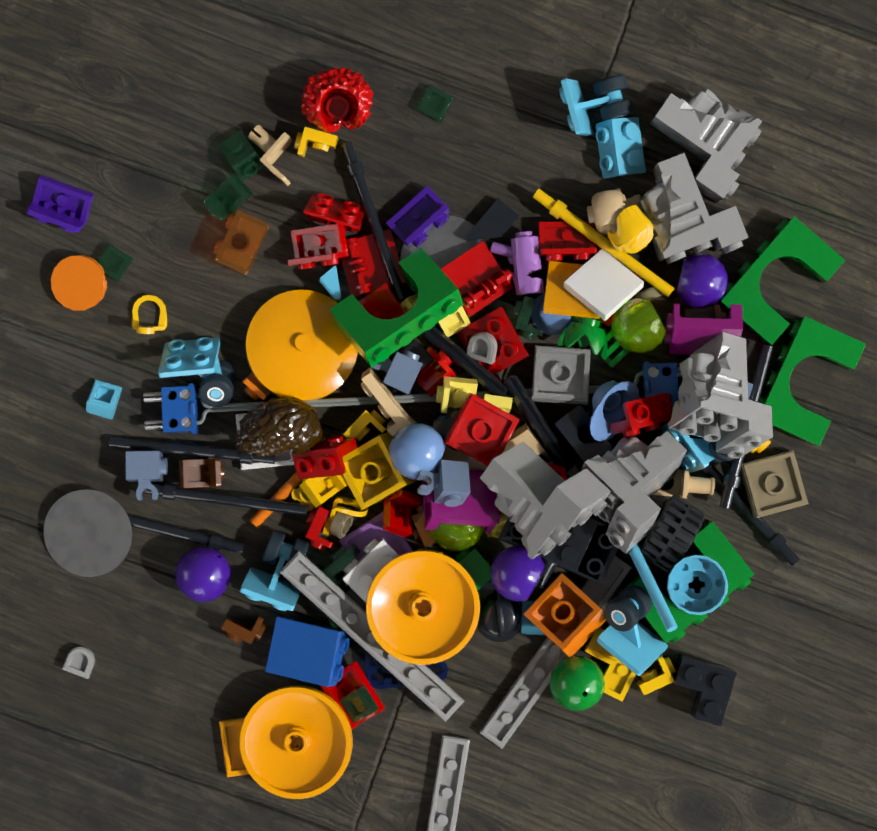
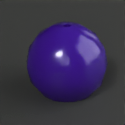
(702, 281)
(515, 573)
(203, 574)

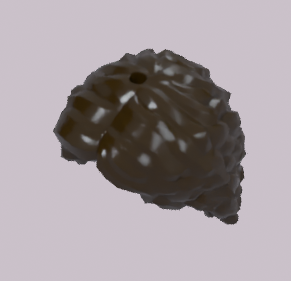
(279, 427)

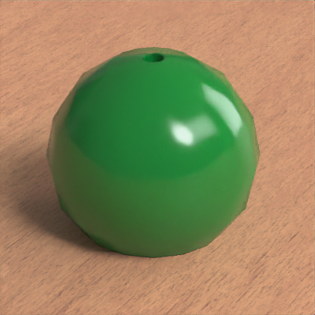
(577, 683)

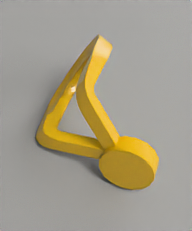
(149, 329)
(348, 501)

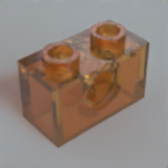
(241, 259)

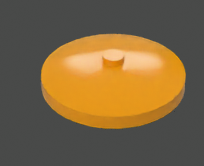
(298, 347)
(422, 607)
(296, 742)

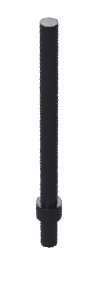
(356, 170)
(188, 449)
(732, 479)
(172, 491)
(775, 540)
(214, 541)

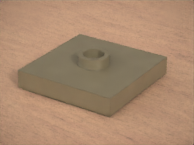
(773, 484)

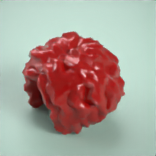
(336, 99)

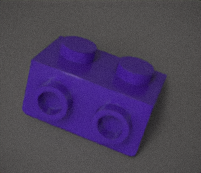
(60, 204)
(419, 218)

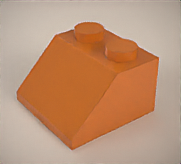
(566, 615)

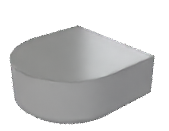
(482, 347)
(80, 661)

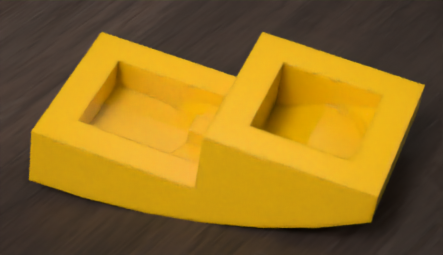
(322, 488)

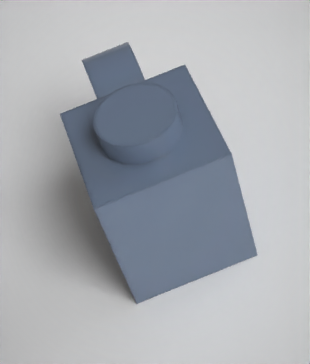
(402, 371)
(145, 468)
(449, 482)

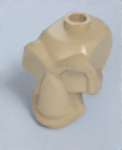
(606, 208)

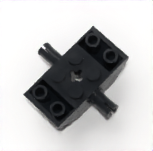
(584, 552)

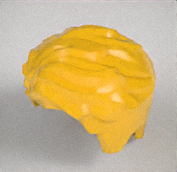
(632, 232)

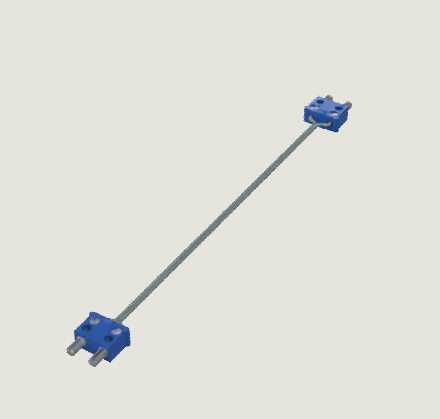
(185, 406)

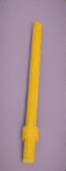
(559, 210)

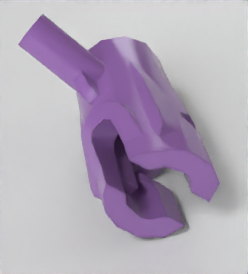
(526, 260)

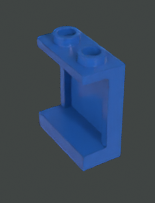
(307, 652)

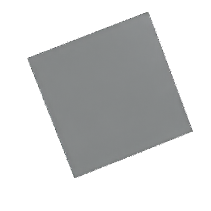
(561, 375)

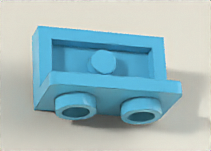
(620, 147)

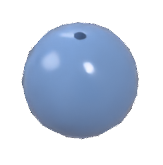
(416, 449)

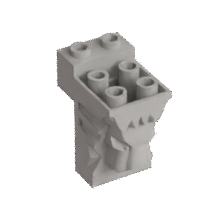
(711, 133)
(682, 217)
(716, 400)
(633, 475)
(541, 499)

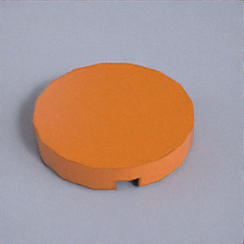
(78, 282)

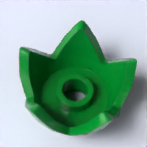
(586, 333)

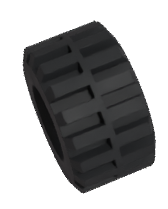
(672, 533)

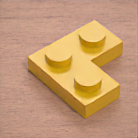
(616, 676)

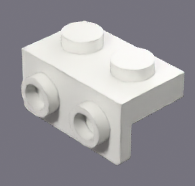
(362, 572)

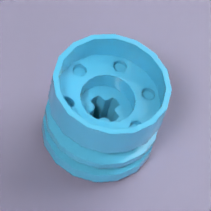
(709, 596)

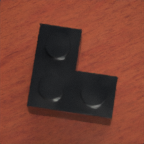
(712, 684)

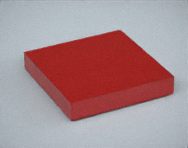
(481, 430)

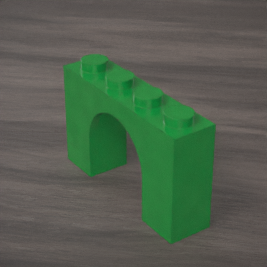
(791, 242)
(379, 338)
(806, 340)
(713, 544)

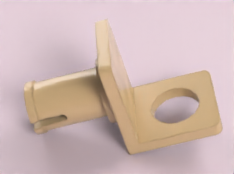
(272, 148)
(687, 484)

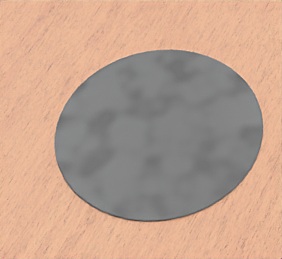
(445, 242)
(87, 533)

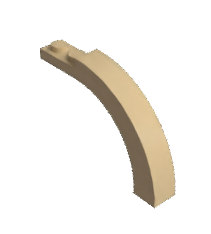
(391, 408)

